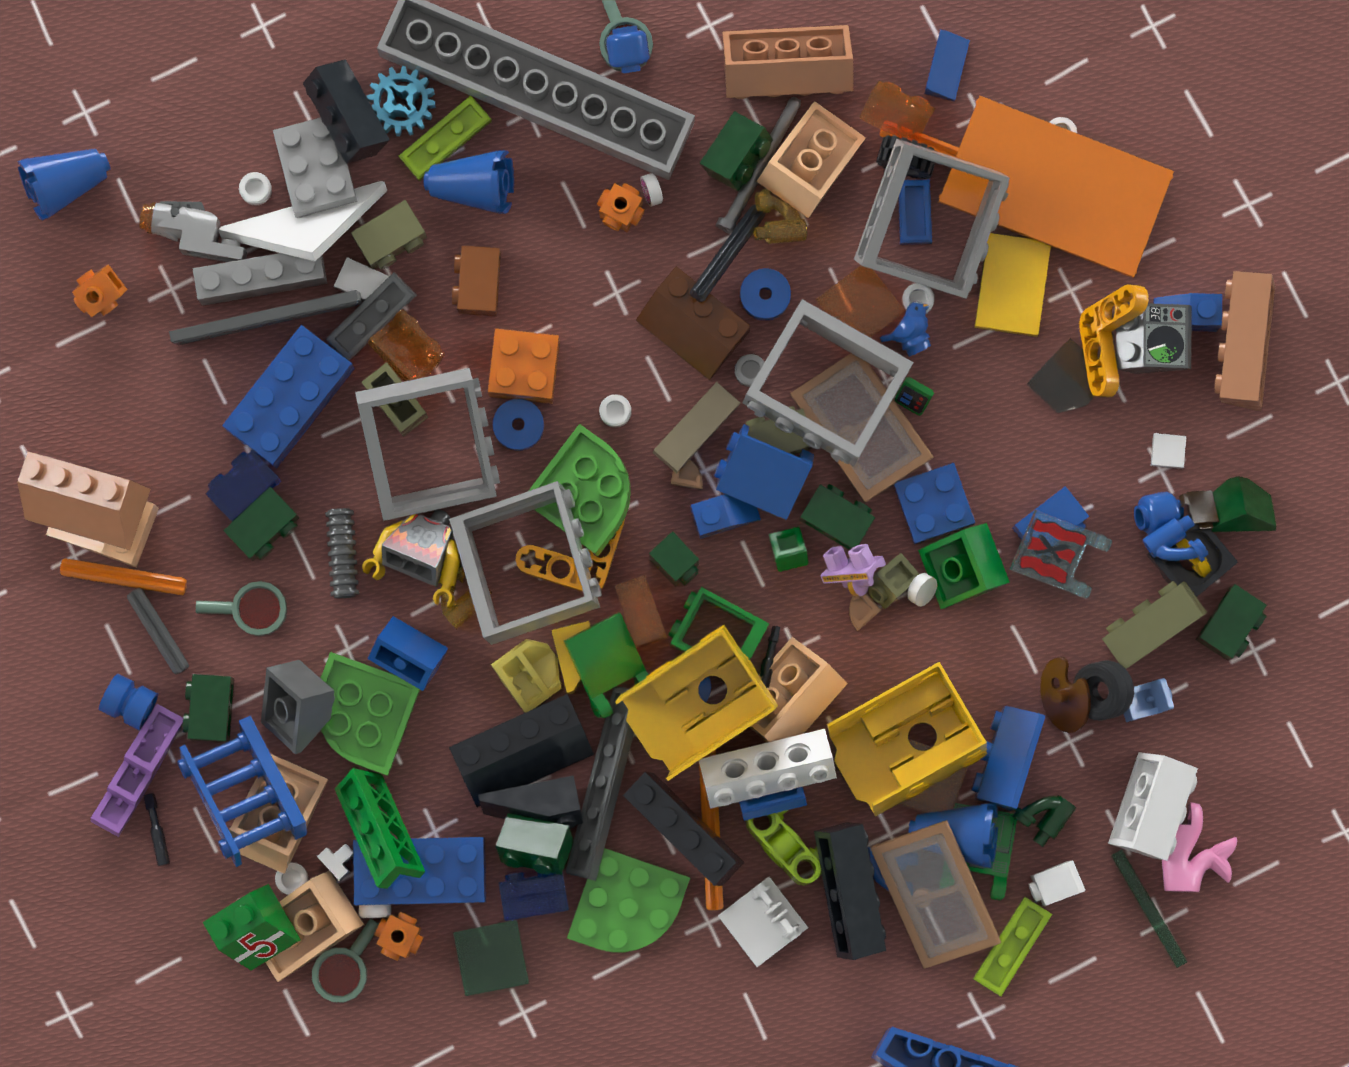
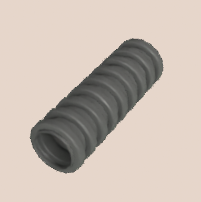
(342, 553)

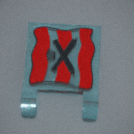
(1053, 551)

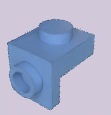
(1150, 700)

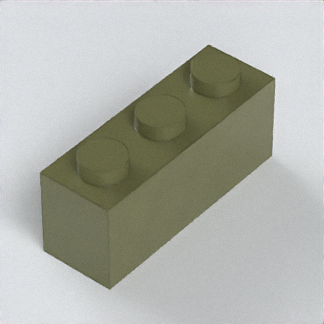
(1153, 623)

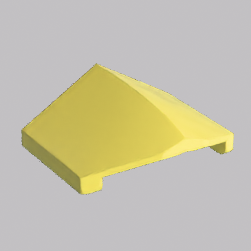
(529, 673)

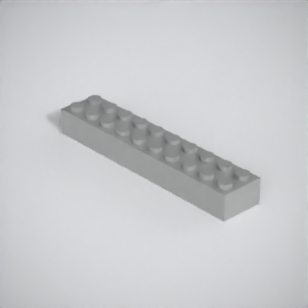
(536, 86)

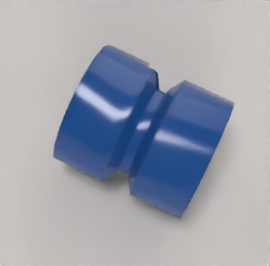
(125, 700)

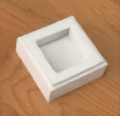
(1168, 451)

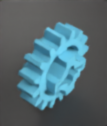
(410, 92)

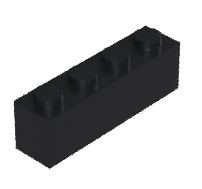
(683, 828)
(850, 890)

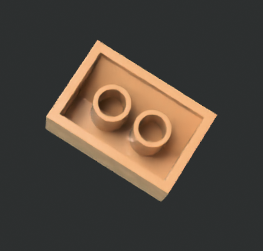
(802, 689)

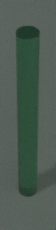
(1149, 908)

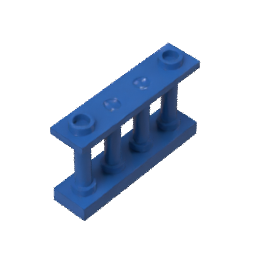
(260, 766)

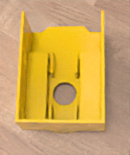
(673, 717)
(876, 748)

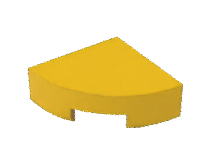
(1202, 568)

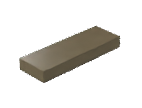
(696, 427)

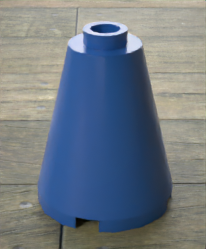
(61, 178)
(474, 181)
(971, 829)

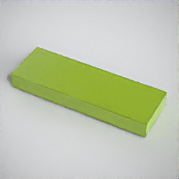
(445, 137)
(1015, 944)

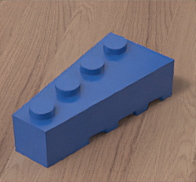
(908, 1049)

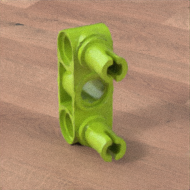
(785, 847)

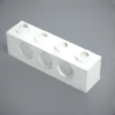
(767, 768)

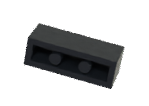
(345, 111)

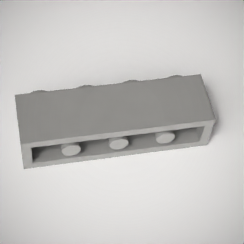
(256, 277)

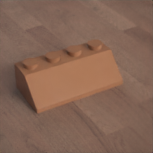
(788, 61)
(1246, 339)
(81, 500)

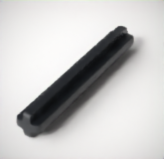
(727, 254)

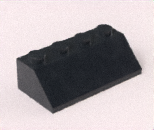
(522, 749)

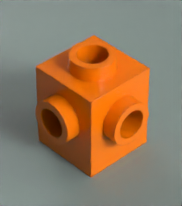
(621, 218)
(98, 291)
(411, 932)

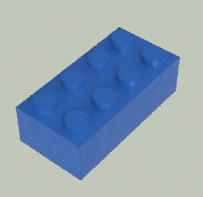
(288, 396)
(452, 875)

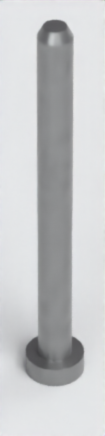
(728, 223)

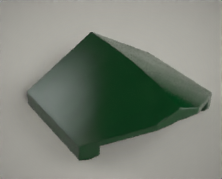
(1243, 507)

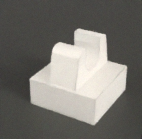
(336, 861)

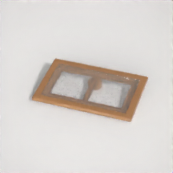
(843, 403)
(935, 894)

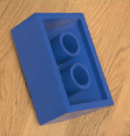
(1008, 757)

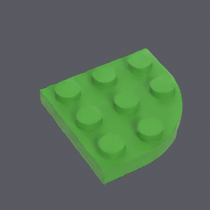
(597, 486)
(367, 712)
(627, 904)

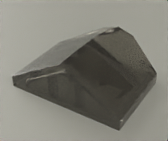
(1063, 379)

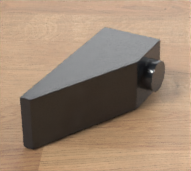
(546, 800)

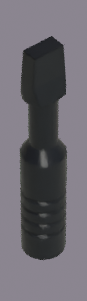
(767, 662)
(156, 831)

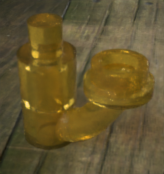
(779, 231)
(462, 608)

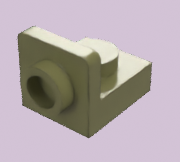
(892, 581)

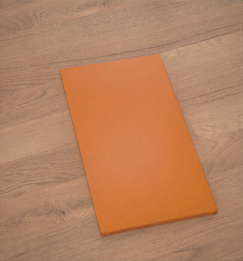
(1060, 186)

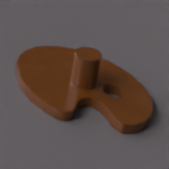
(1069, 703)

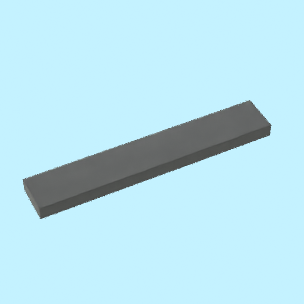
(265, 317)
(602, 791)

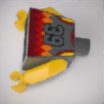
(419, 549)

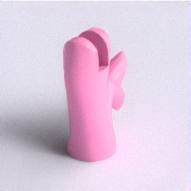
(1186, 875)

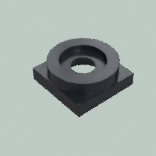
(1219, 560)

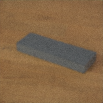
(371, 316)

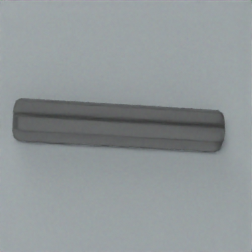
(157, 631)

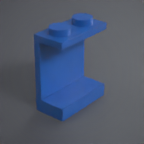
(762, 474)

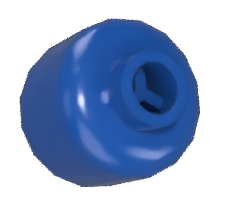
(627, 48)
(1156, 510)

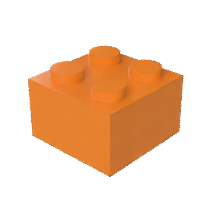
(523, 366)

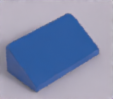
(947, 65)

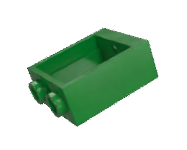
(693, 605)

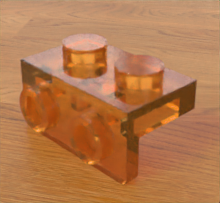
(896, 111)
(407, 347)

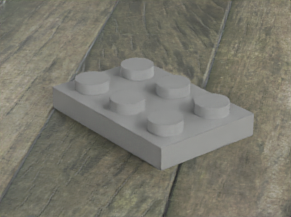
(313, 168)

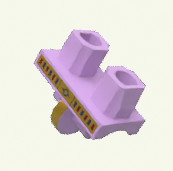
(855, 572)

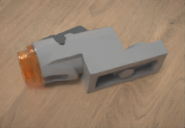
(193, 226)

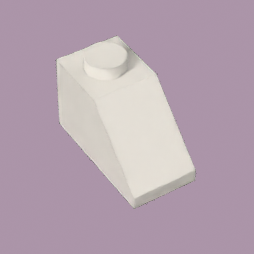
(1056, 883)

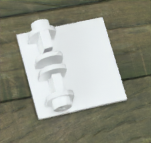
(763, 921)

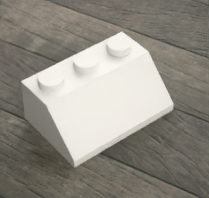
(1153, 806)

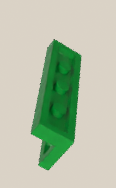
(373, 827)

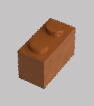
(477, 280)

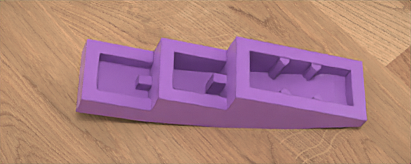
(137, 770)

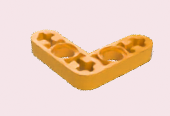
(1096, 331)
(572, 580)

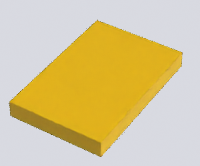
(1012, 285)

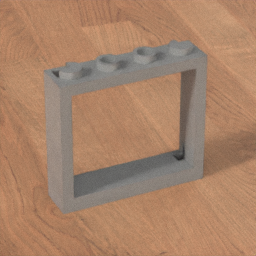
(885, 202)
(853, 342)
(440, 496)
(466, 523)

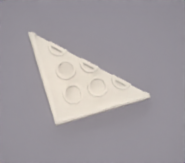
(306, 235)

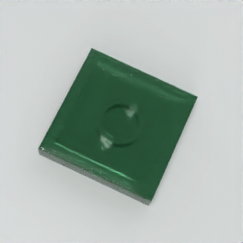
(491, 958)

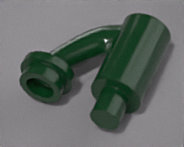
(1052, 822)

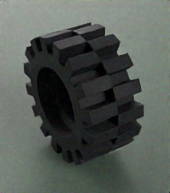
(918, 167)

